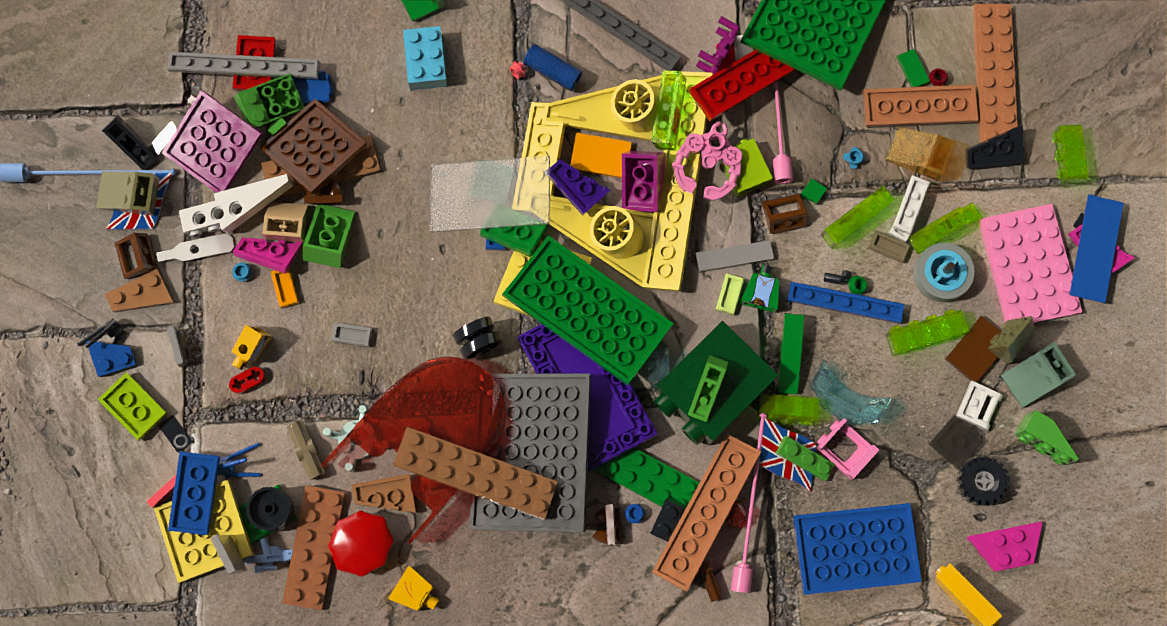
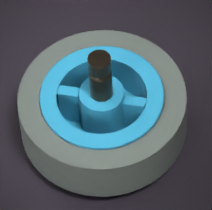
(944, 272)

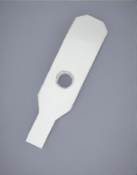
(207, 247)

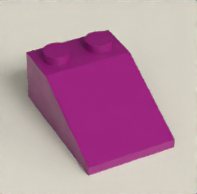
(642, 180)

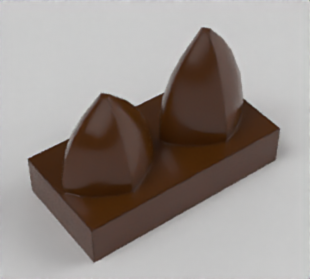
(332, 195)
(612, 533)

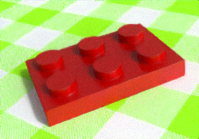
(253, 46)

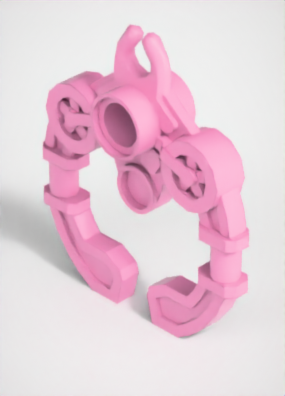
(710, 156)

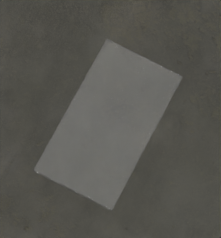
(490, 194)

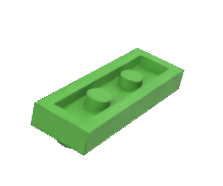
(805, 458)

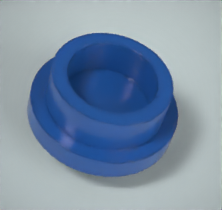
(634, 513)

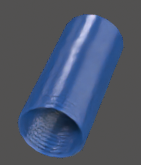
(549, 65)

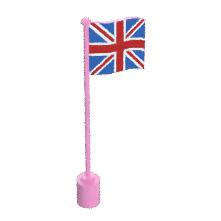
(768, 442)

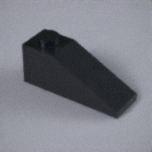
(129, 142)

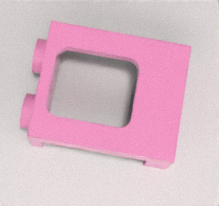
(857, 460)

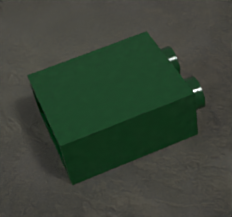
(742, 383)

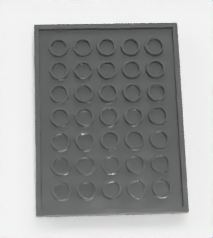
(546, 436)

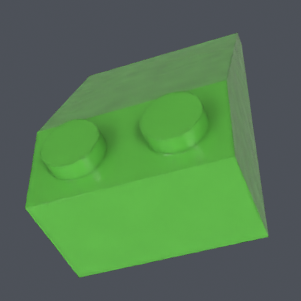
(328, 235)

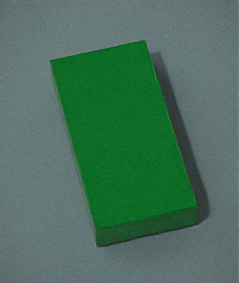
(912, 68)

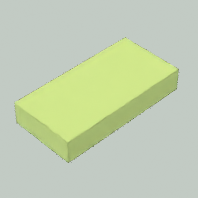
(729, 294)

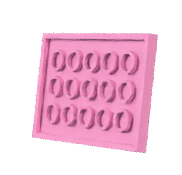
(1029, 264)

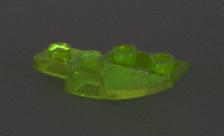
(944, 227)

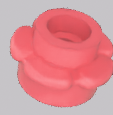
(518, 70)

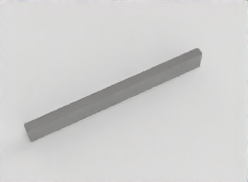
(243, 65)

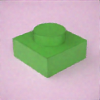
(276, 126)

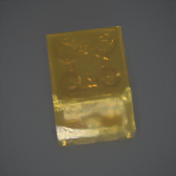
(921, 152)

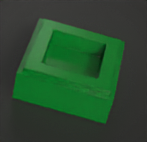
(813, 191)

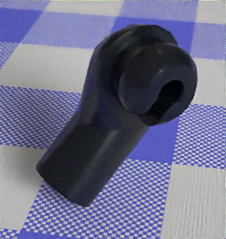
(838, 279)

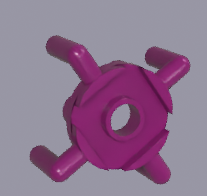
(723, 48)

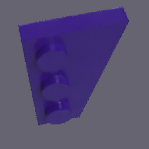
(577, 188)

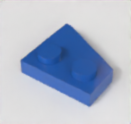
(111, 357)

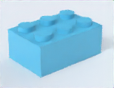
(425, 58)

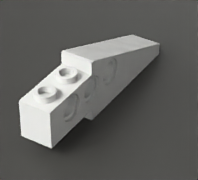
(249, 197)

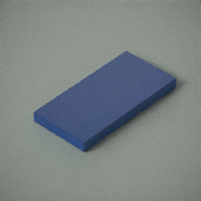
(194, 493)

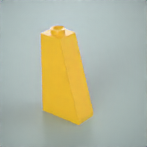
(966, 597)

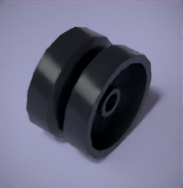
(477, 338)
(258, 509)

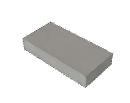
(351, 334)
(177, 346)

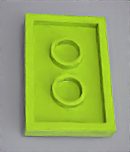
(132, 406)

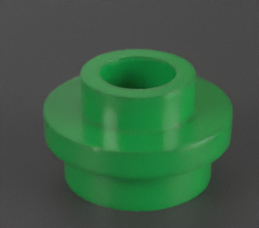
(862, 285)

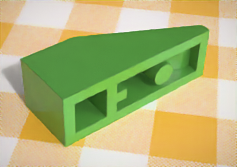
(708, 388)

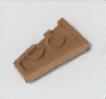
(139, 293)

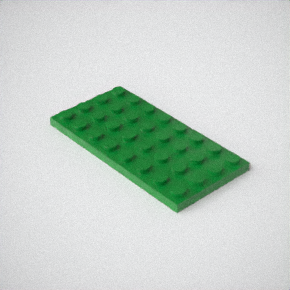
(587, 310)

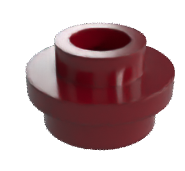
(938, 72)

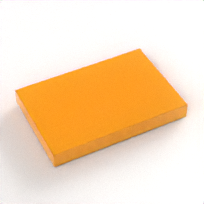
(599, 155)

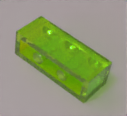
(1070, 154)
(788, 409)

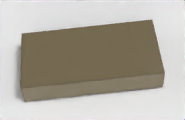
(889, 246)

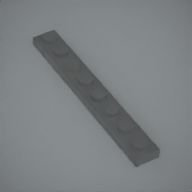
(626, 32)

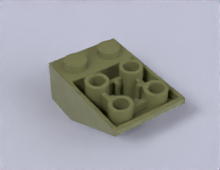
(128, 192)
(1013, 338)

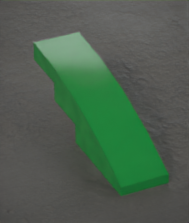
(790, 353)

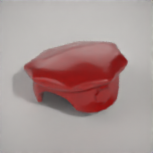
(360, 543)

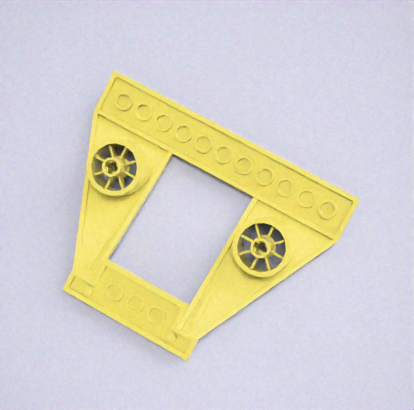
(656, 242)

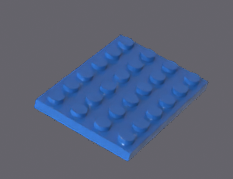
(856, 548)

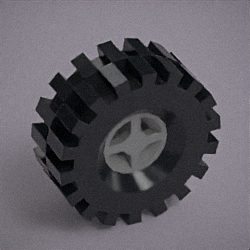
(993, 481)

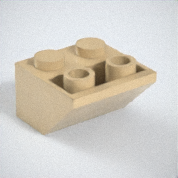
(285, 222)

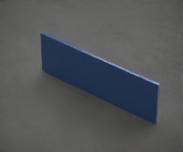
(1096, 249)

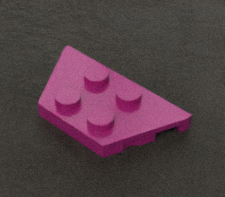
(1008, 546)

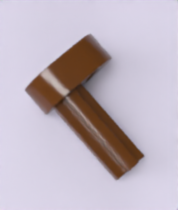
(709, 580)

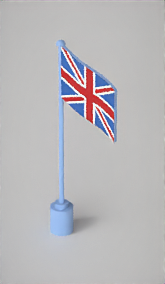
(120, 220)

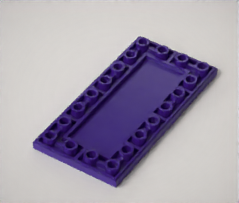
(615, 411)

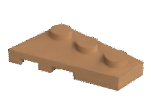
(386, 493)

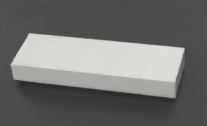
(911, 205)

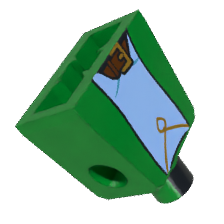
(762, 291)

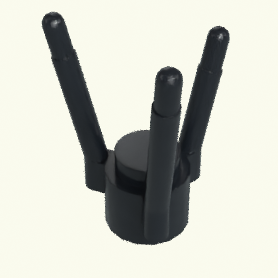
(111, 328)

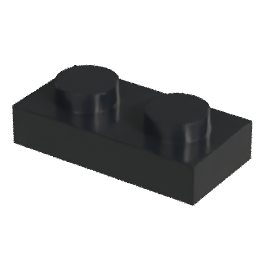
(667, 519)

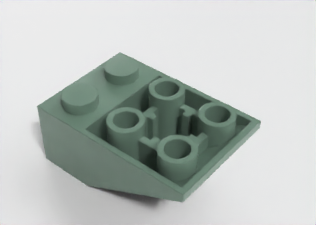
(1038, 375)

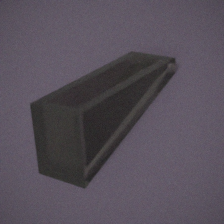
(162, 140)

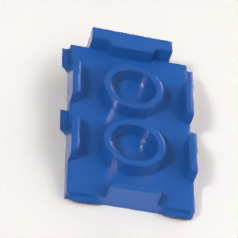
(314, 89)

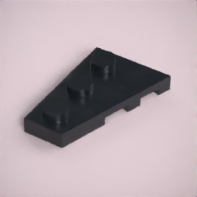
(998, 150)

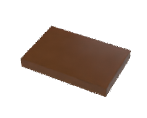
(972, 353)

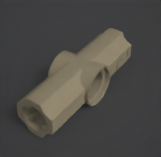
(306, 450)

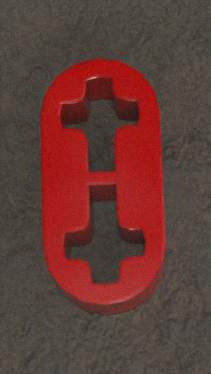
(249, 384)

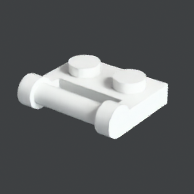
(973, 403)

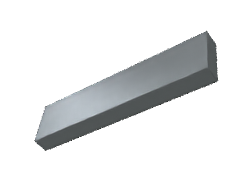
(734, 256)

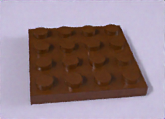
(313, 146)

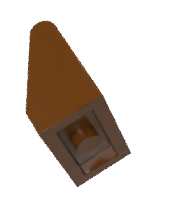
(786, 220)
(142, 251)

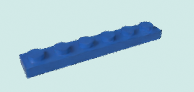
(845, 302)

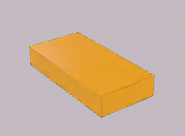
(284, 288)

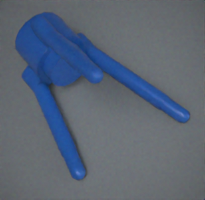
(226, 465)

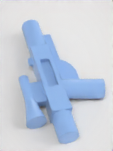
(271, 555)

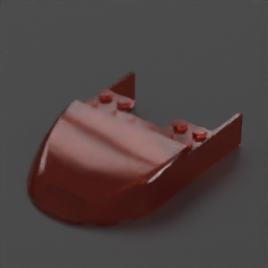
(440, 398)

